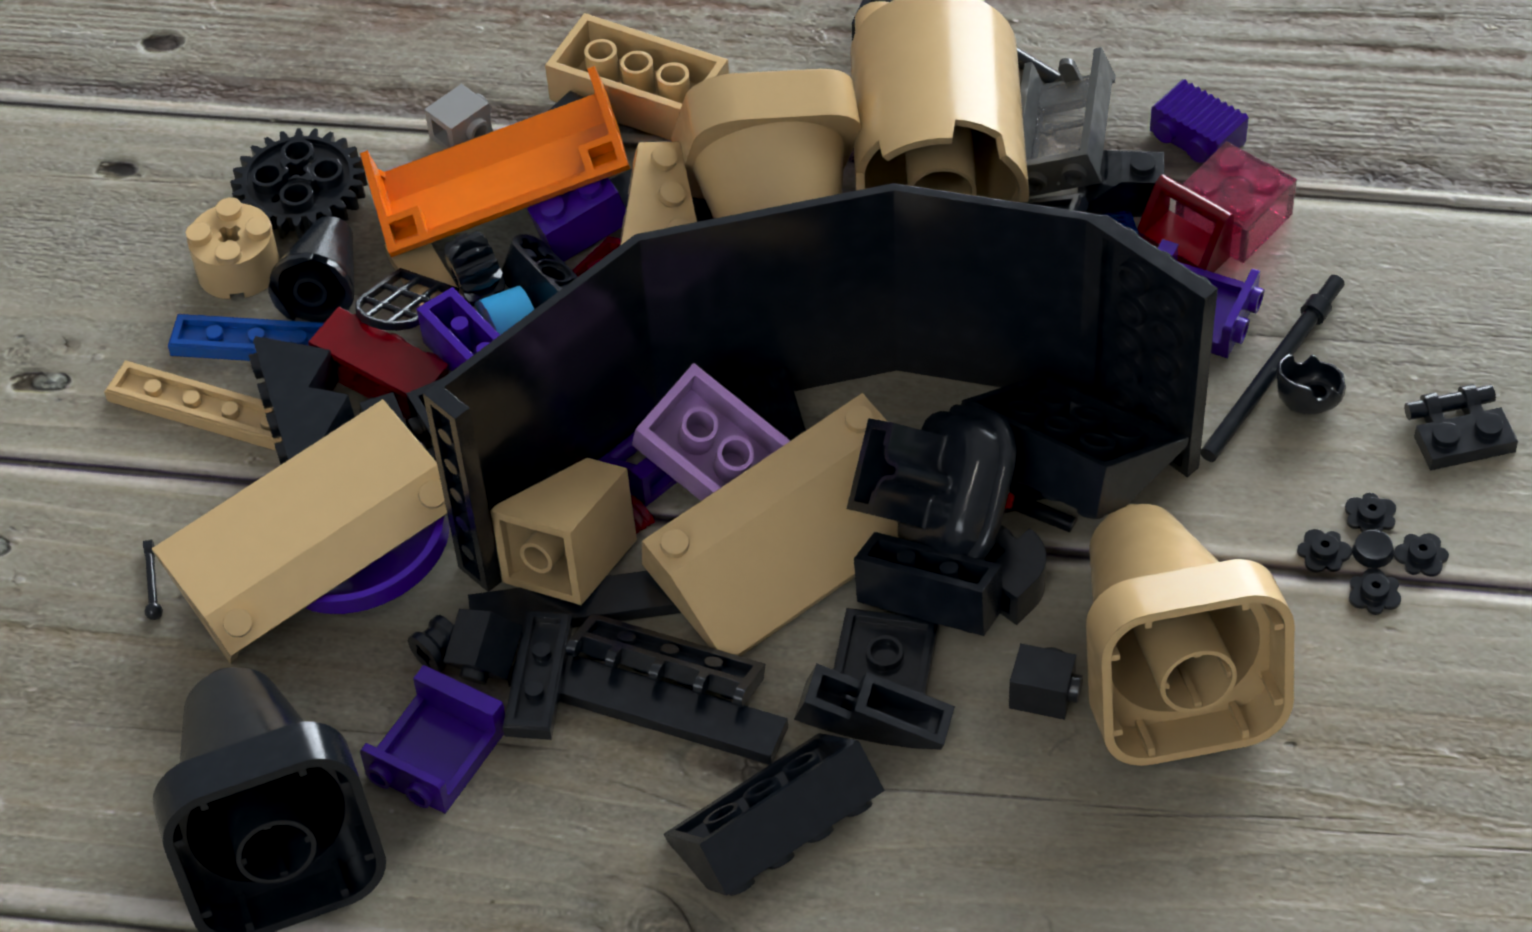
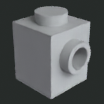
(458, 117)

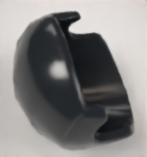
(1309, 385)

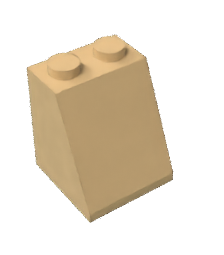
(566, 530)

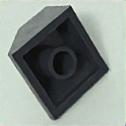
(1126, 181)

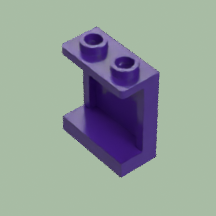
(1233, 303)
(436, 741)

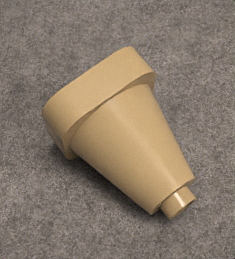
(767, 137)
(1182, 645)

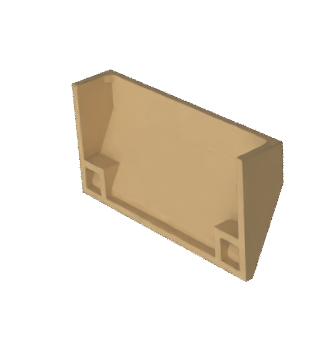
(304, 528)
(769, 537)

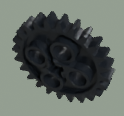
(301, 180)

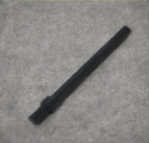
(1312, 313)

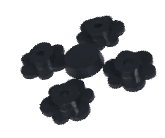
(1374, 551)

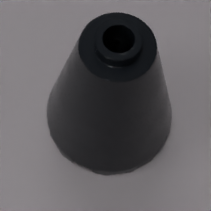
(315, 273)

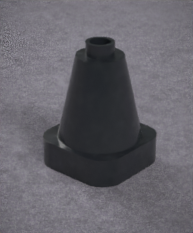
(263, 811)

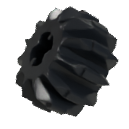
(474, 267)

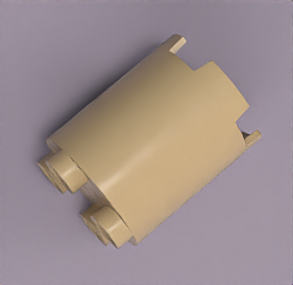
(938, 98)

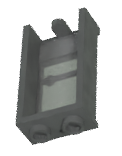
(1066, 124)

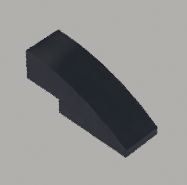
(873, 710)

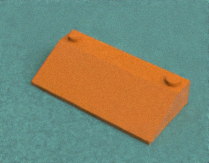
(497, 172)

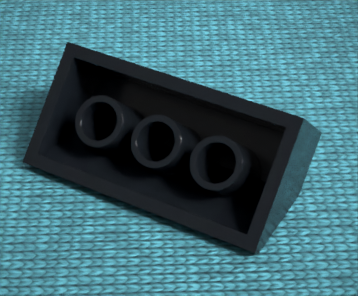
(776, 813)

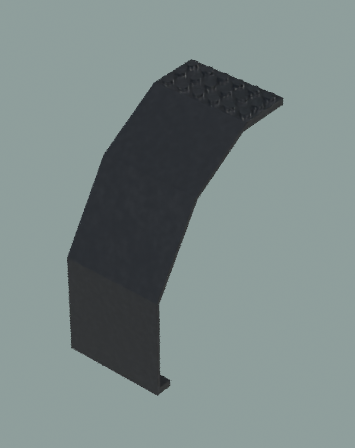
(834, 297)

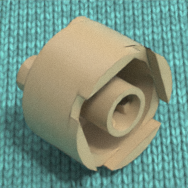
(232, 249)

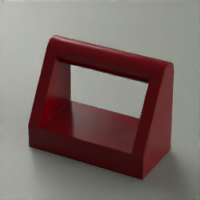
(1195, 245)

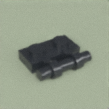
(1465, 437)

